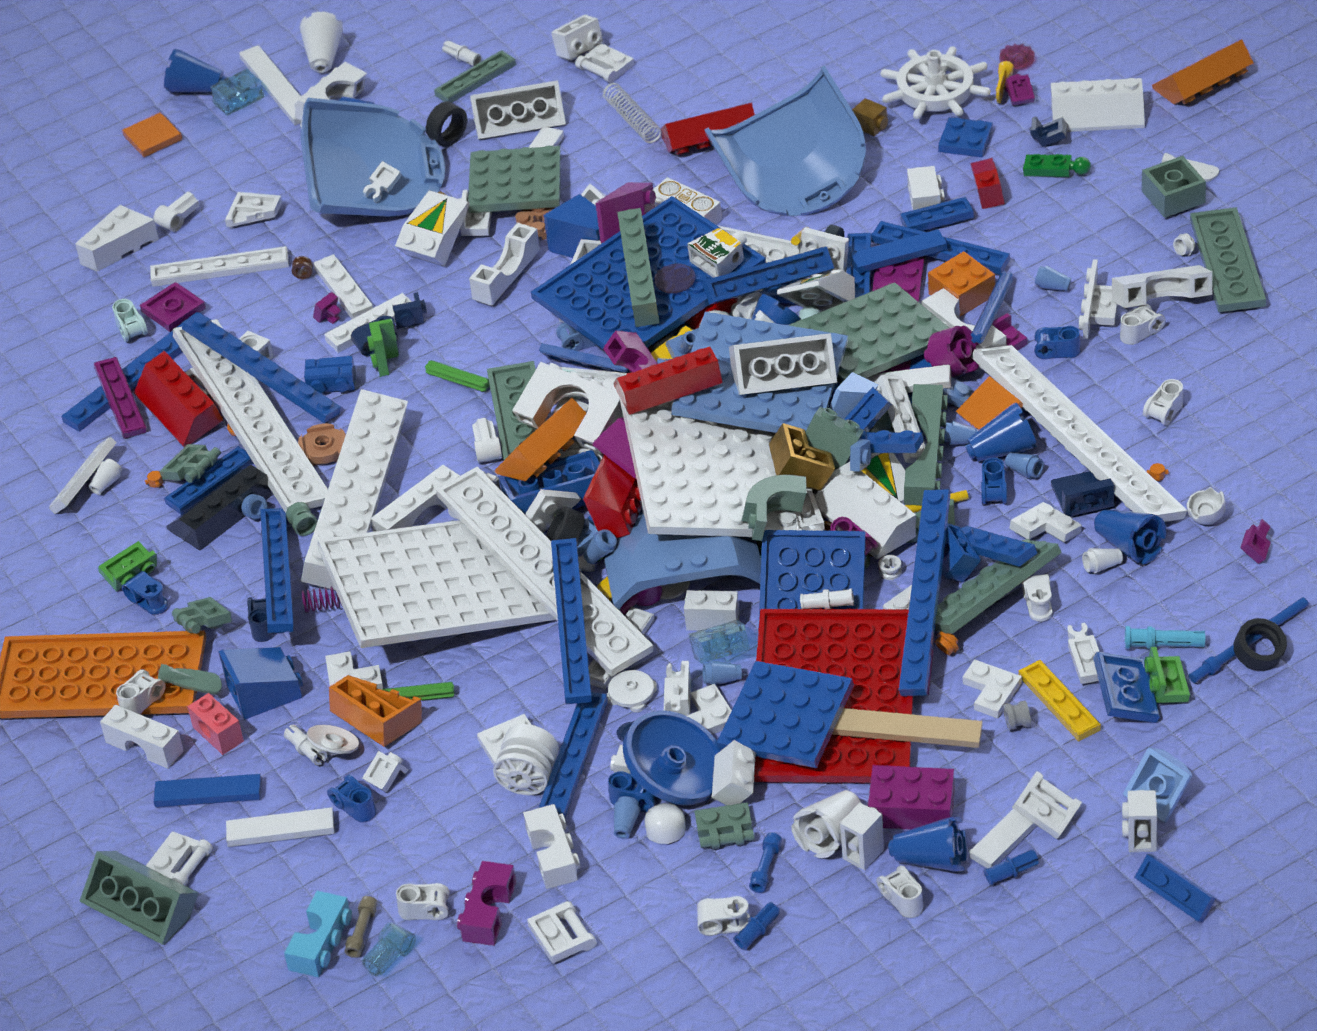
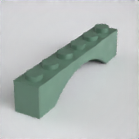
(638, 267)
(922, 474)

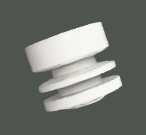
(525, 759)

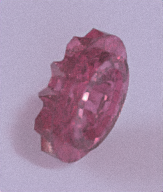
(1024, 57)

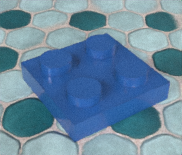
(965, 137)

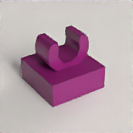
(327, 309)

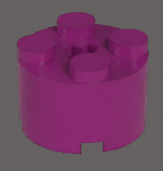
(952, 348)

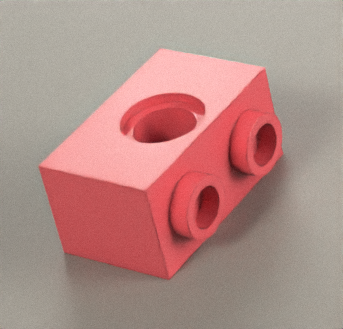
(215, 723)

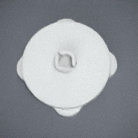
(631, 690)

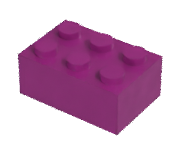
(911, 795)

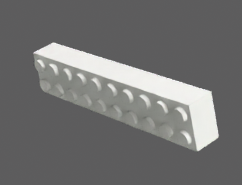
(357, 476)

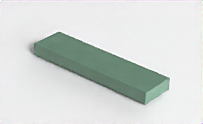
(475, 77)

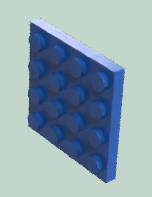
(808, 564)
(786, 713)

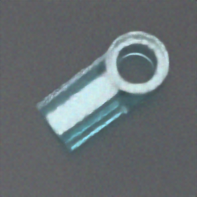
(392, 943)

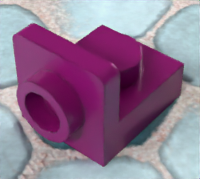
(1019, 89)
(1013, 336)

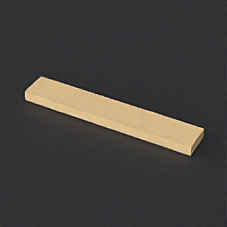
(909, 728)

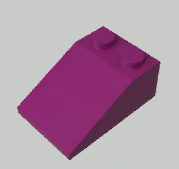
(629, 196)

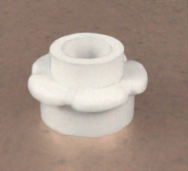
(1184, 244)

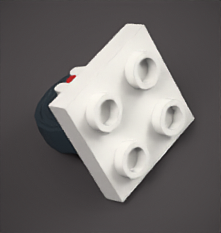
(833, 239)

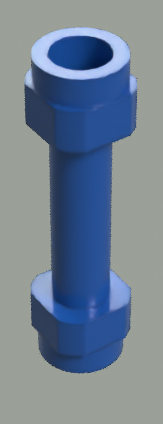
(759, 878)

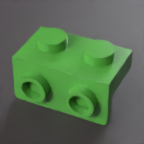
(383, 343)
(127, 565)
(1166, 677)

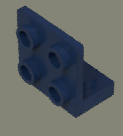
(1083, 493)

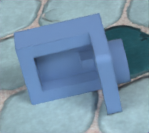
(957, 393)
(859, 455)

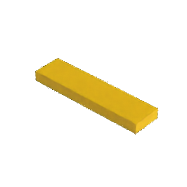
(1059, 700)

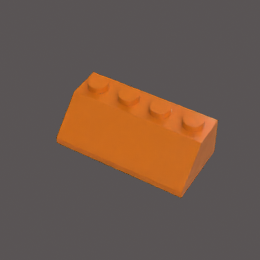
(1204, 73)
(543, 443)

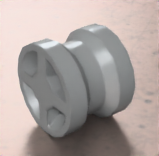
(1017, 715)

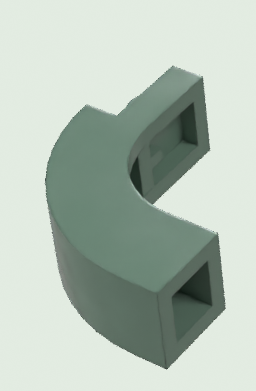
(772, 494)

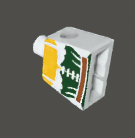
(717, 251)

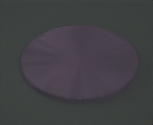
(674, 278)

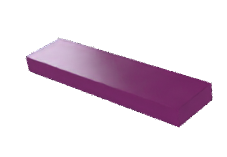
(120, 397)

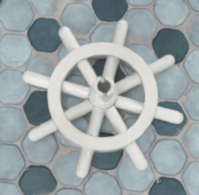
(935, 82)

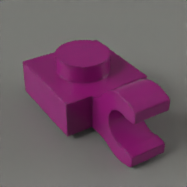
(1255, 541)

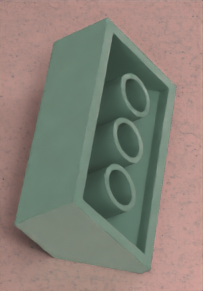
(137, 896)

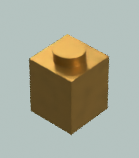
(871, 116)

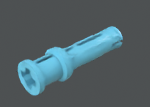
(1151, 638)

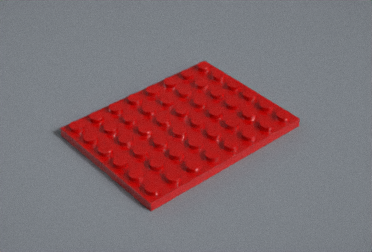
(850, 645)

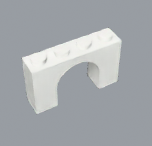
(552, 384)

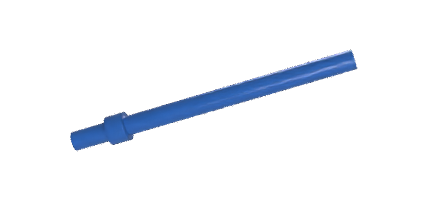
(1214, 664)

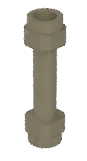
(355, 943)

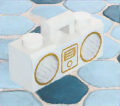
(695, 200)

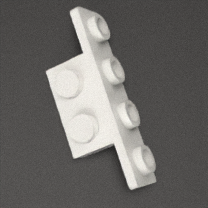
(1098, 306)

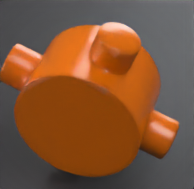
(1157, 471)
(154, 479)

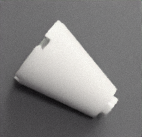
(321, 39)
(819, 824)

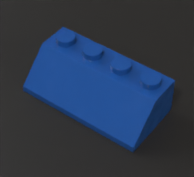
(565, 474)

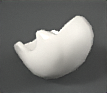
(1206, 506)
(665, 823)

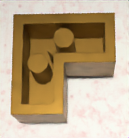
(795, 457)

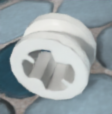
(890, 573)

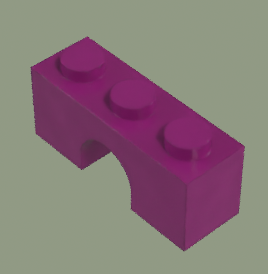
(628, 351)
(490, 885)

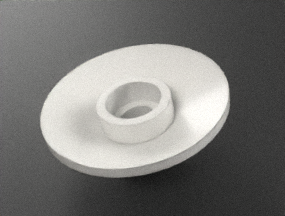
(332, 739)

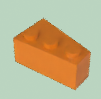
(374, 711)

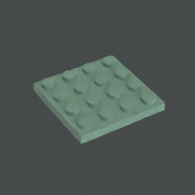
(514, 179)

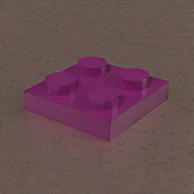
(172, 306)

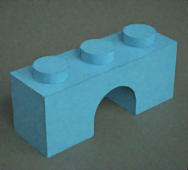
(313, 951)

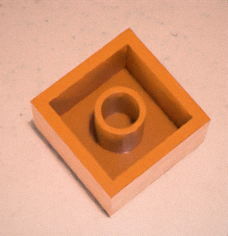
(963, 279)

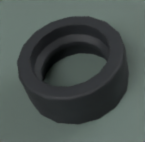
(439, 116)
(566, 525)
(1249, 657)

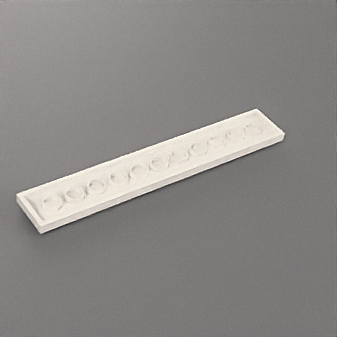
(255, 424)
(1078, 432)
(528, 556)

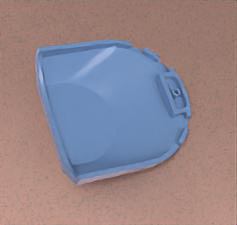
(349, 141)
(797, 151)
(663, 559)

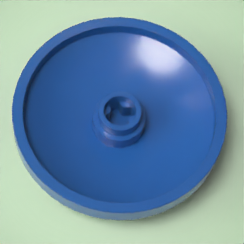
(671, 756)

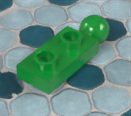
(1054, 165)

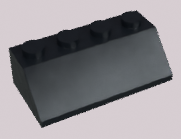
(219, 508)

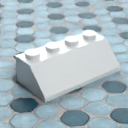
(1099, 104)
(517, 109)
(783, 364)
(869, 507)

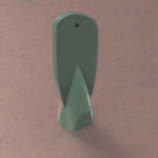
(191, 679)

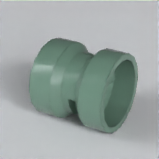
(301, 518)

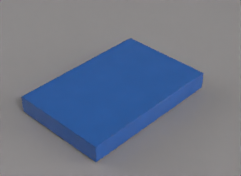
(1125, 687)

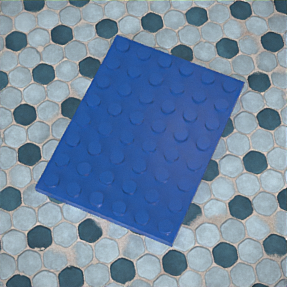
(595, 289)

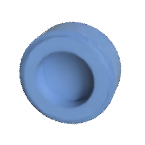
(252, 504)

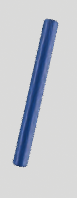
(992, 307)

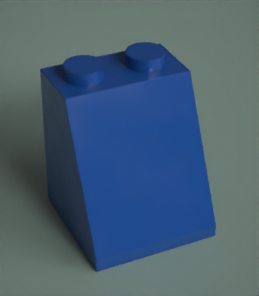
(569, 224)
(260, 679)

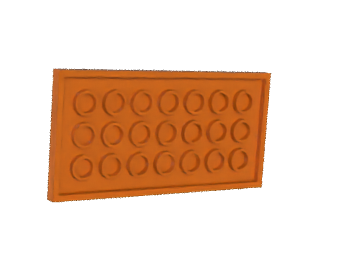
(84, 671)

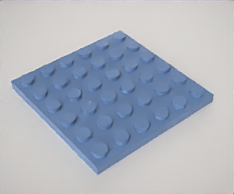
(754, 410)

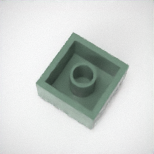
(1173, 186)

